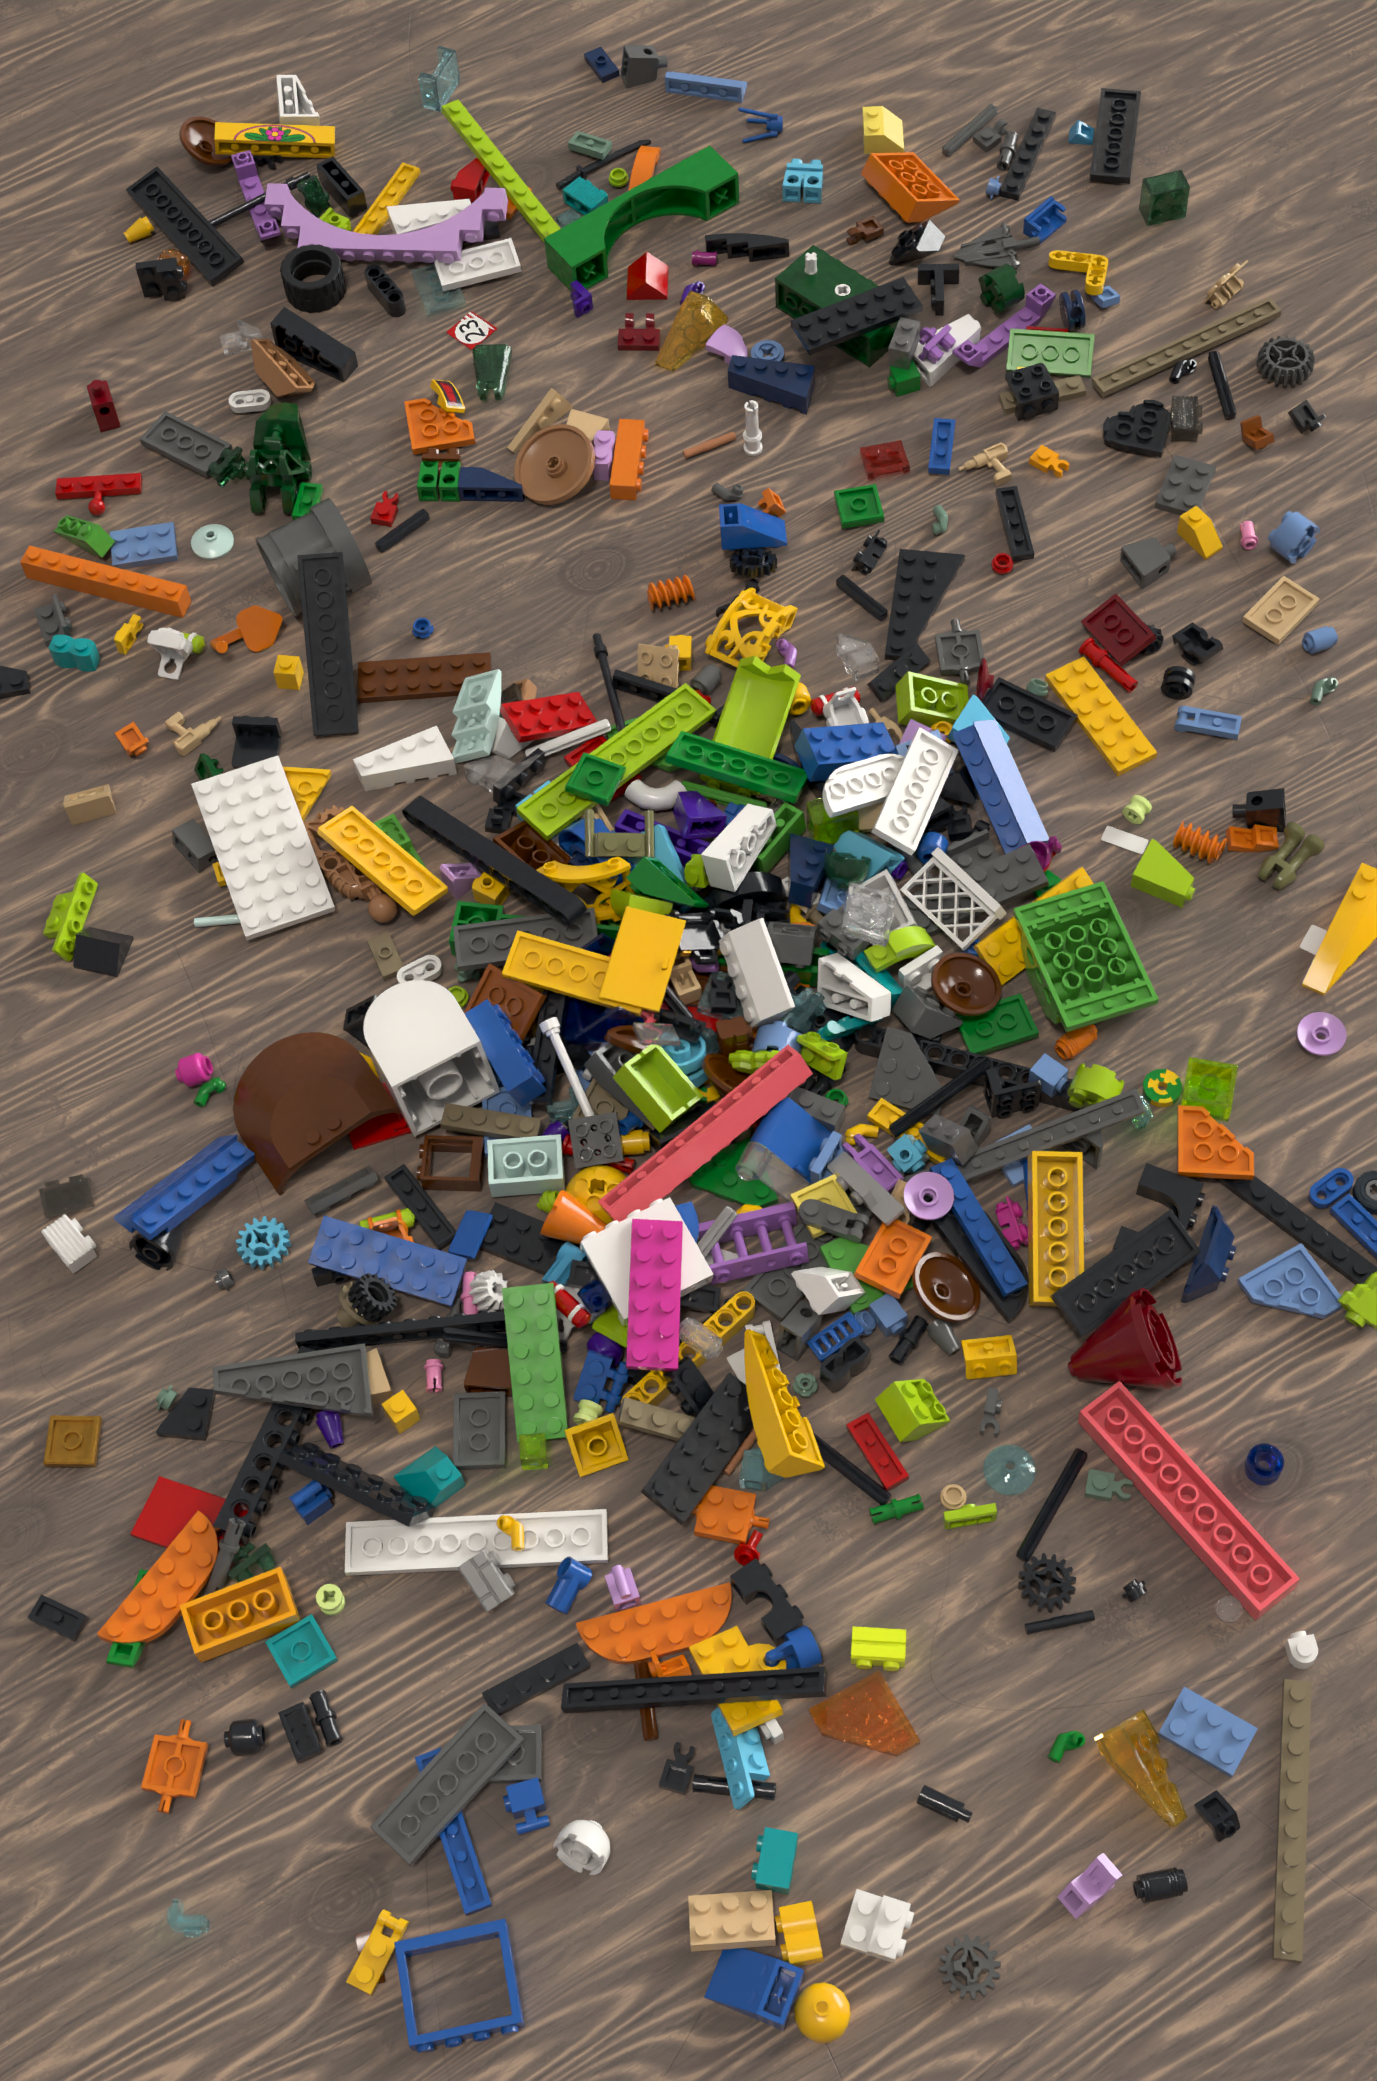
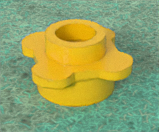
(943, 727)

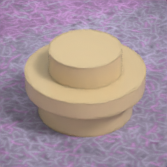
(953, 1497)

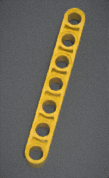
(727, 1312)

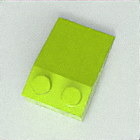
(929, 699)

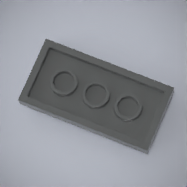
(184, 443)

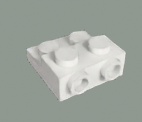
(877, 1926)

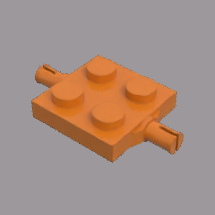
(727, 1515)
(174, 1766)

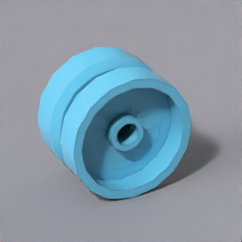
(689, 1059)

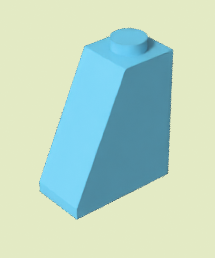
(973, 712)
(860, 844)

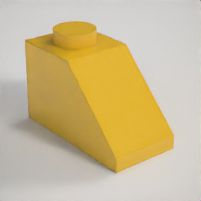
(1199, 532)

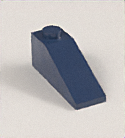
(484, 485)

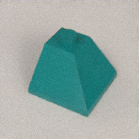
(431, 1477)

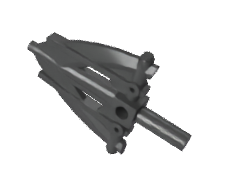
(1005, 245)

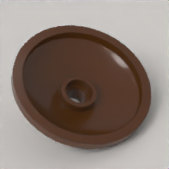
(198, 137)
(967, 975)
(721, 1074)
(946, 1287)

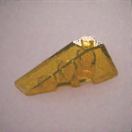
(691, 330)

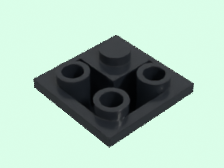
(917, 243)

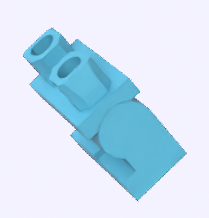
(805, 177)

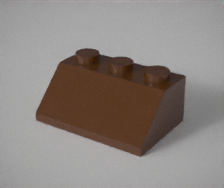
(530, 846)

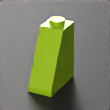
(1163, 876)

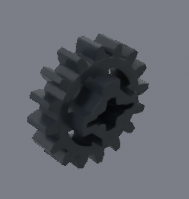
(753, 563)
(1036, 1579)

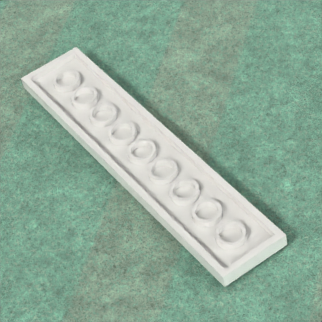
(451, 1541)

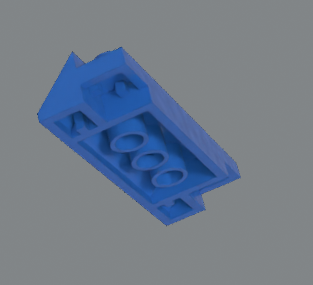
(999, 785)
(186, 1188)

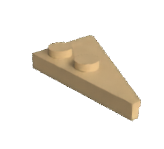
(548, 411)

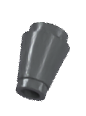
(943, 1335)

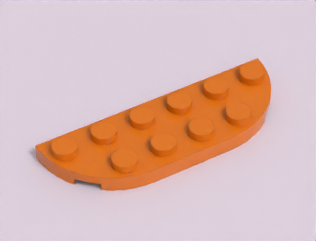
(169, 1583)
(659, 1626)

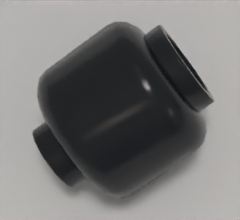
(245, 1737)

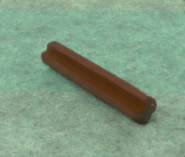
(648, 1716)

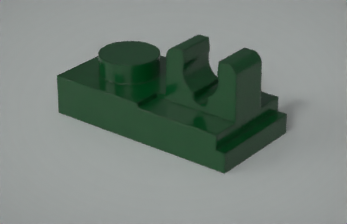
(207, 767)

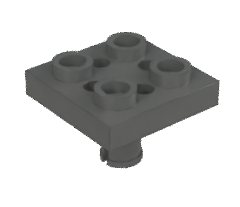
(611, 1150)

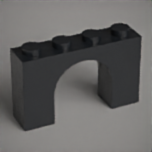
(1173, 1191)

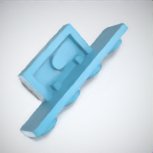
(741, 1758)

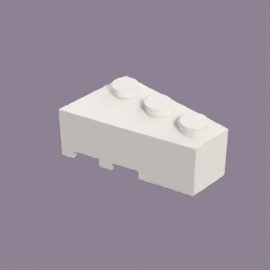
(851, 989)

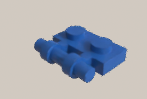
(593, 1379)

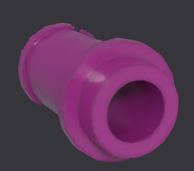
(704, 258)

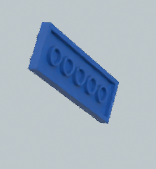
(402, 1263)

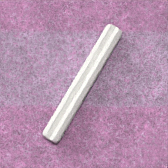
(572, 738)

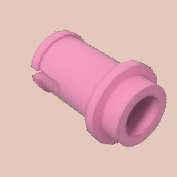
(1249, 540)
(433, 1374)

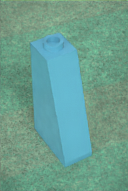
(668, 856)

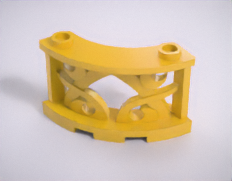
(749, 605)
(594, 876)

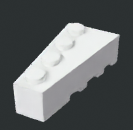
(423, 215)
(406, 760)

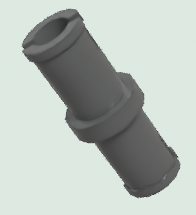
(1007, 150)

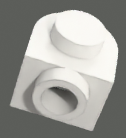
(1301, 1649)

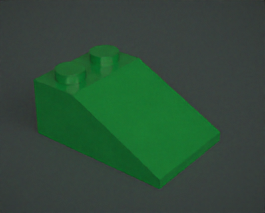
(656, 879)

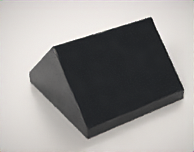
(101, 951)

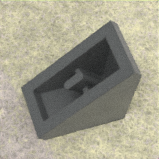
(977, 1123)

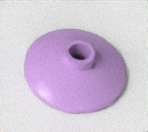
(1322, 1025)
(930, 1185)

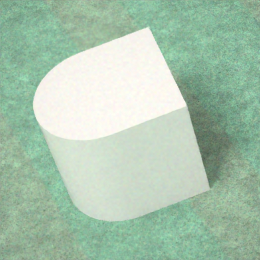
(427, 1052)

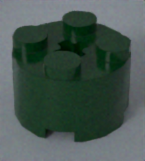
(1001, 288)

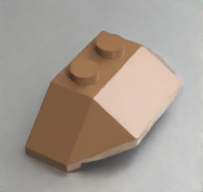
(279, 369)

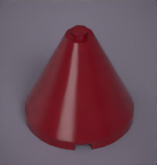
(1130, 1348)

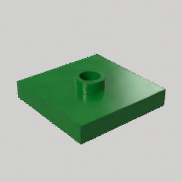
(859, 506)
(595, 779)

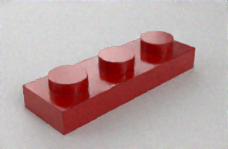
(877, 1451)

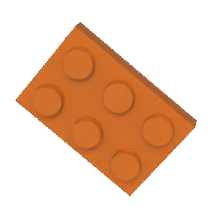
(892, 1257)

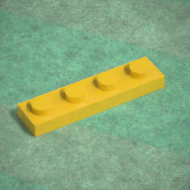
(885, 1114)

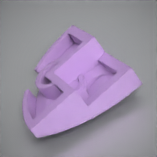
(727, 343)

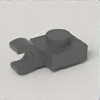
(988, 137)
(992, 1406)

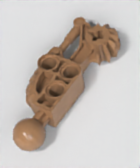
(345, 876)

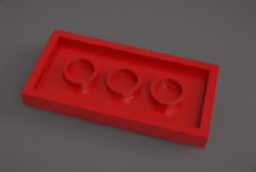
(547, 716)

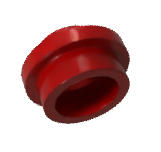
(1002, 563)

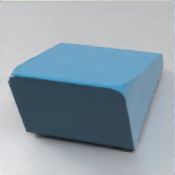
(1081, 134)

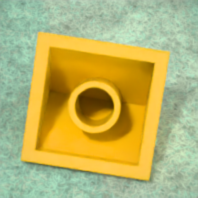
(596, 1445)

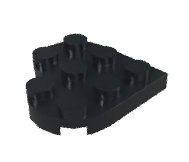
(1140, 429)

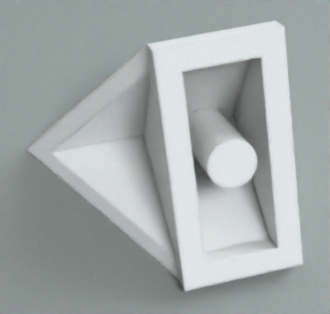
(505, 742)

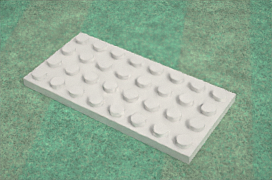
(263, 848)

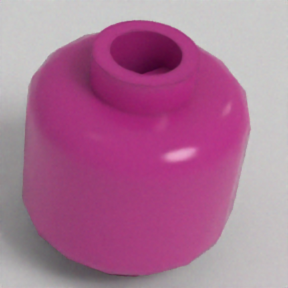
(194, 1069)

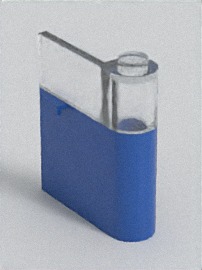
(783, 1149)

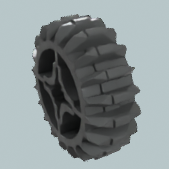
(1285, 361)

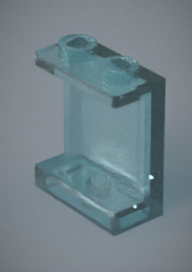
(440, 85)

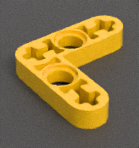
(1092, 264)

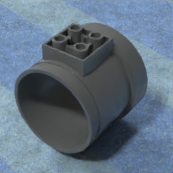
(313, 533)

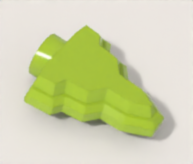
(750, 1061)
(1361, 1303)

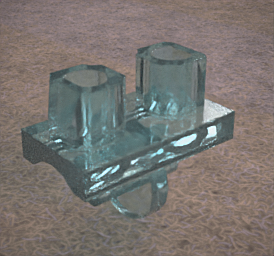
(805, 1004)

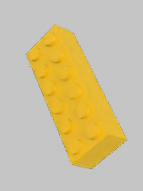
(1054, 1223)

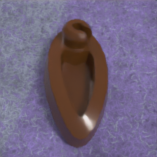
(625, 1038)

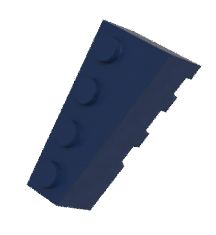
(773, 380)

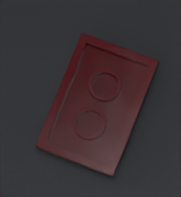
(1118, 629)

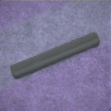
(969, 130)

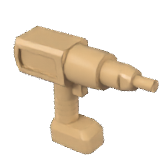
(991, 457)
(189, 738)

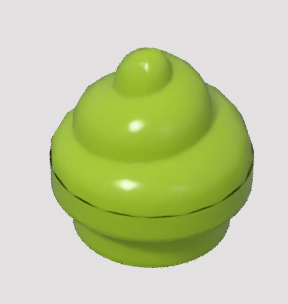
(547, 1200)

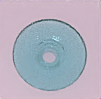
(1009, 1481)

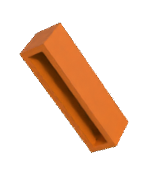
(627, 459)

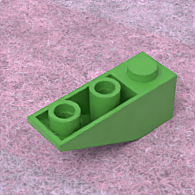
(85, 535)

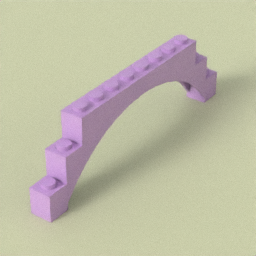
(437, 242)

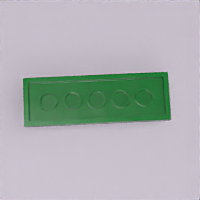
(737, 767)

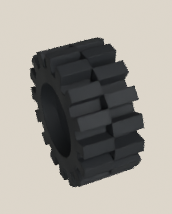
(372, 1297)

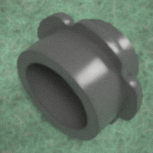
(223, 1279)

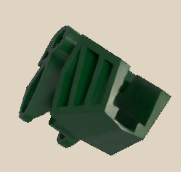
(271, 464)

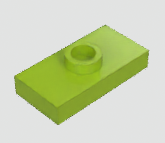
(969, 1515)

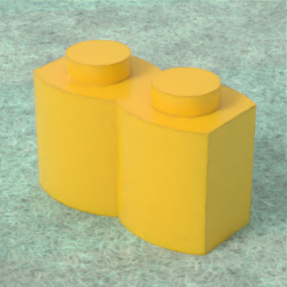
(800, 1934)

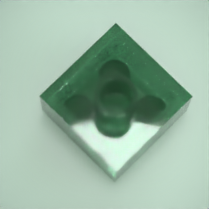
(1164, 197)

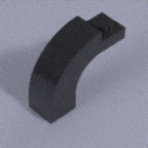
(758, 886)

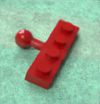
(97, 487)

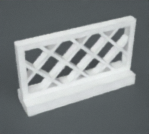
(969, 888)

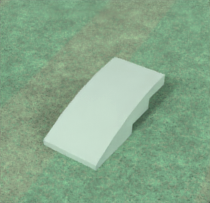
(477, 716)

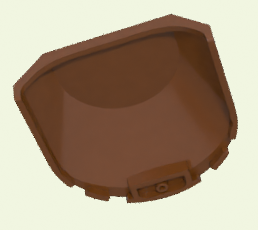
(303, 1100)

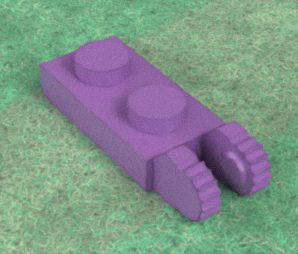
(873, 1163)

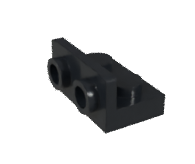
(688, 1386)

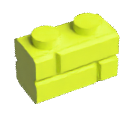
(878, 1648)

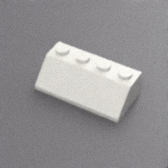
(756, 974)

